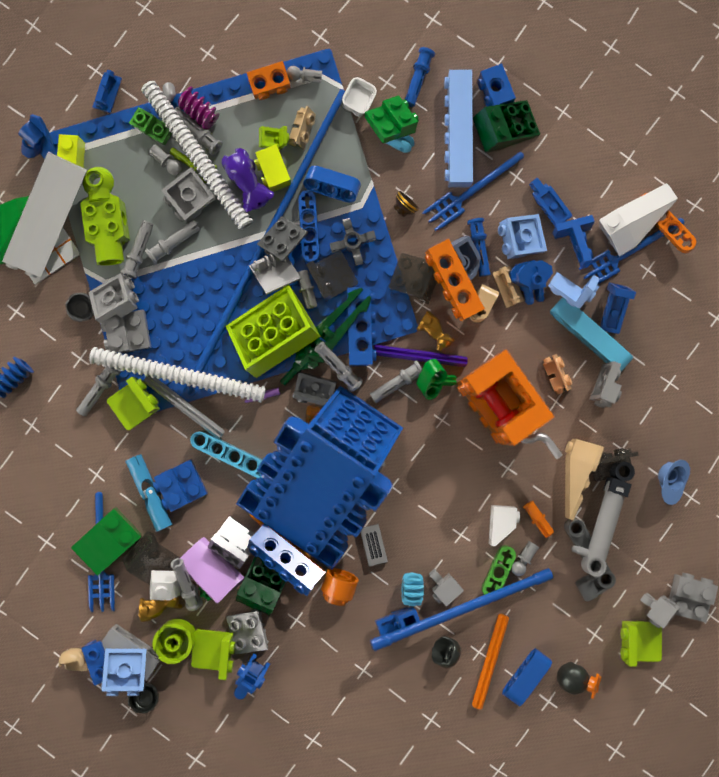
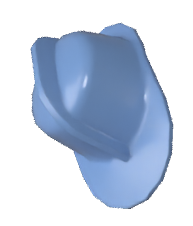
(673, 480)

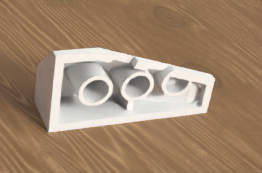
(632, 221)

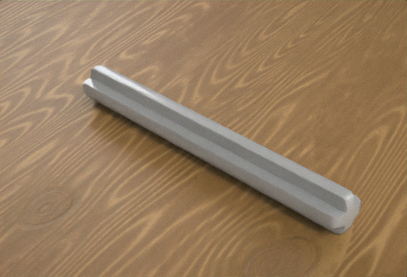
(184, 406)

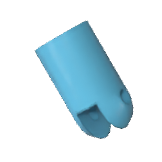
(402, 144)

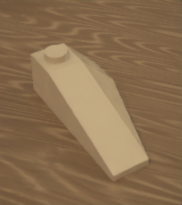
(580, 461)

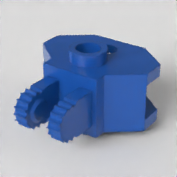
(531, 276)
(250, 677)

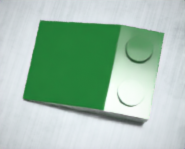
(106, 541)

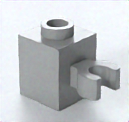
(446, 588)
(662, 610)

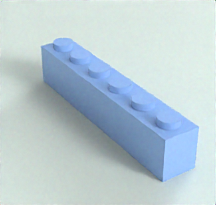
(459, 129)

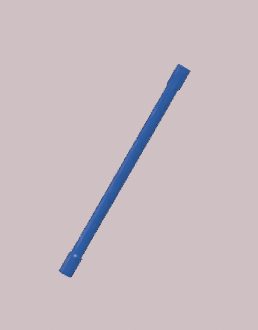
(387, 639)

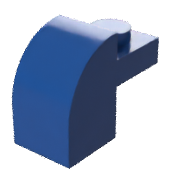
(397, 620)

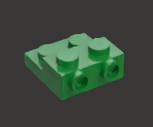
(392, 119)

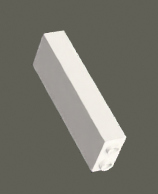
(44, 215)

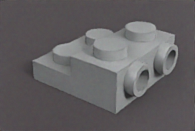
(188, 195)
(113, 298)
(127, 333)
(606, 390)
(693, 596)

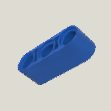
(332, 184)
(527, 677)

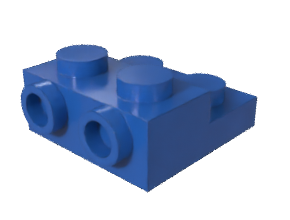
(179, 485)

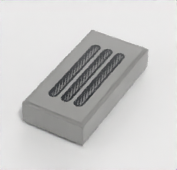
(373, 545)

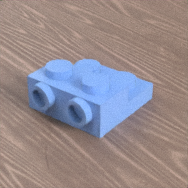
(522, 236)
(124, 671)

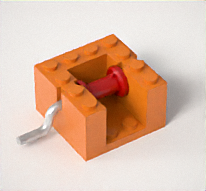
(507, 402)

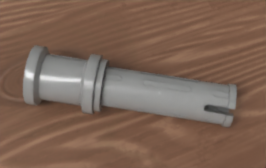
(202, 136)
(165, 246)
(134, 257)
(344, 373)
(405, 377)
(103, 382)
(188, 590)

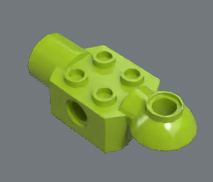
(104, 218)

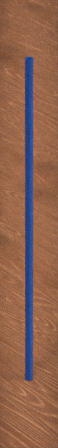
(259, 252)

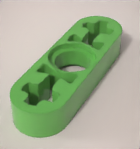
(488, 583)

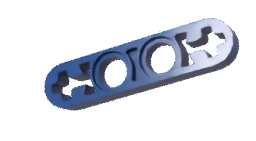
(309, 227)

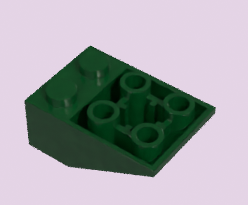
(505, 125)
(261, 586)

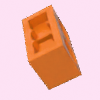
(267, 75)

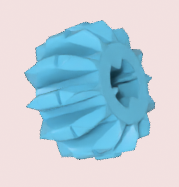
(412, 589)

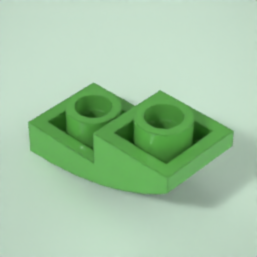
(151, 126)

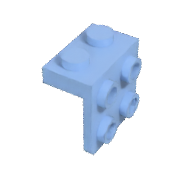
(571, 292)

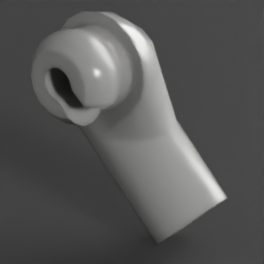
(169, 91)

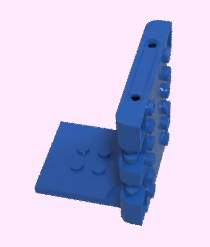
(324, 476)

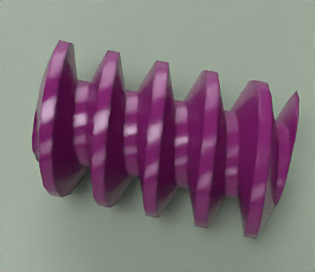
(196, 108)

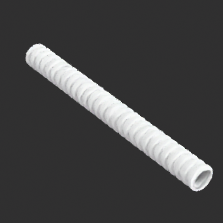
(196, 154)
(175, 374)

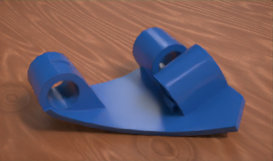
(37, 135)

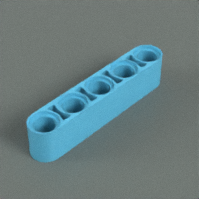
(590, 334)
(225, 455)

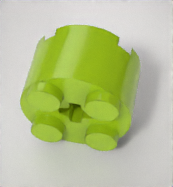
(164, 644)

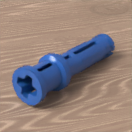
(421, 69)
(476, 237)

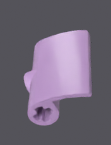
(211, 571)

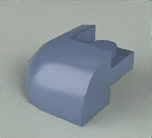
(468, 256)

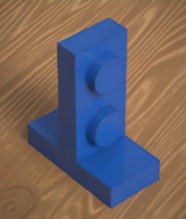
(576, 231)
(616, 307)

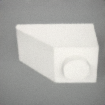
(502, 522)
(164, 585)

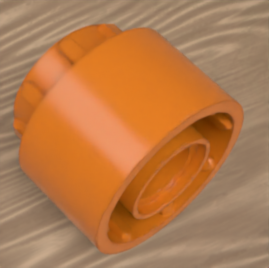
(339, 586)

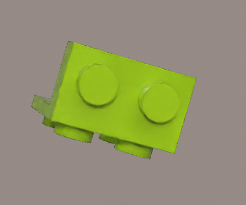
(133, 403)
(640, 642)
(213, 651)

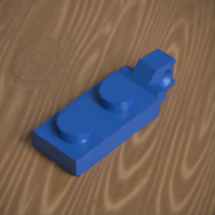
(550, 202)

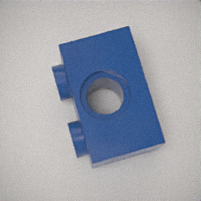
(497, 78)

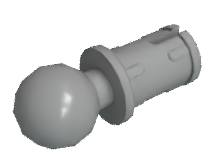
(295, 73)
(173, 166)
(519, 567)

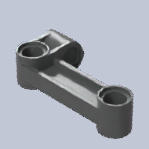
(589, 585)

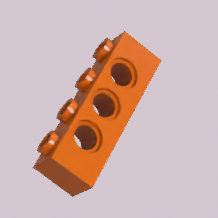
(455, 269)

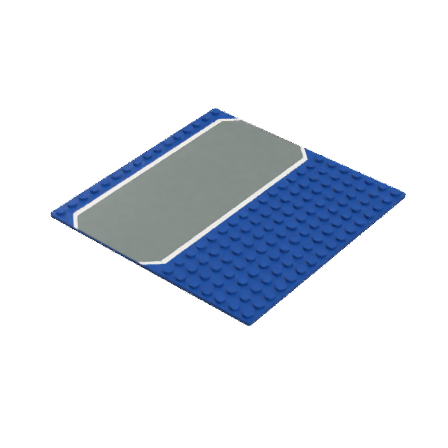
(195, 283)

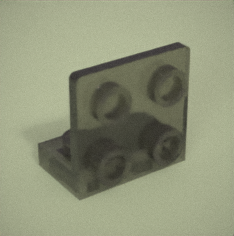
(332, 275)
(413, 278)
(608, 459)
(148, 556)

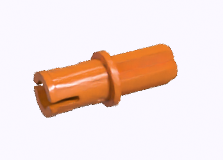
(538, 519)

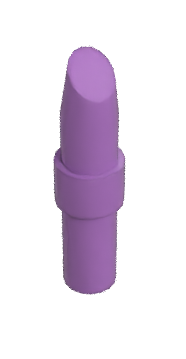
(268, 393)

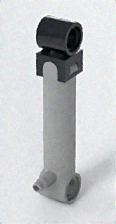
(615, 492)

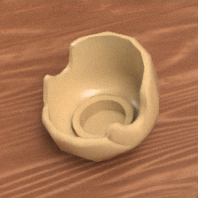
(73, 660)

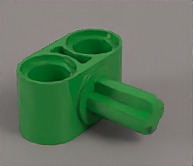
(433, 378)

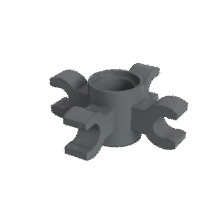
(350, 233)

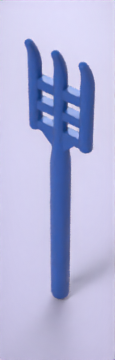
(457, 201)
(614, 260)
(103, 575)

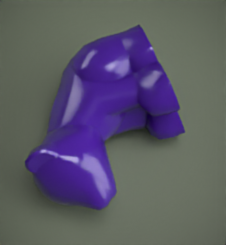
(242, 171)

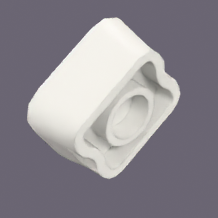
(359, 96)

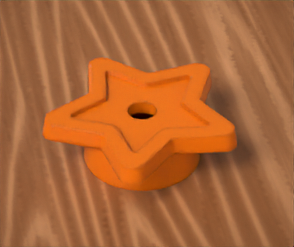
(593, 685)

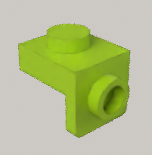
(272, 136)

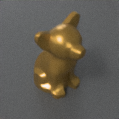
(433, 327)
(153, 608)

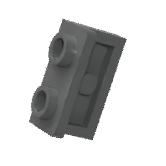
(313, 389)

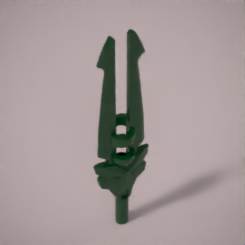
(306, 356)

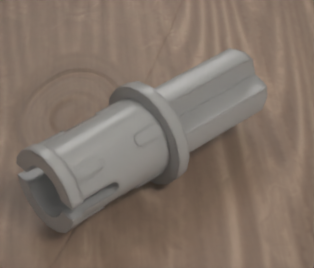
(307, 290)

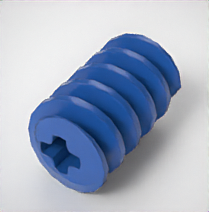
(13, 375)

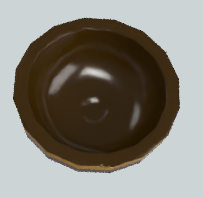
(404, 204)

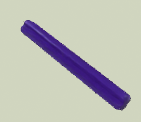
(422, 356)

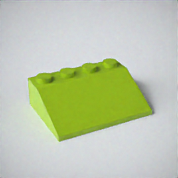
(271, 331)

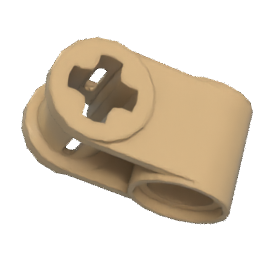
(488, 298)

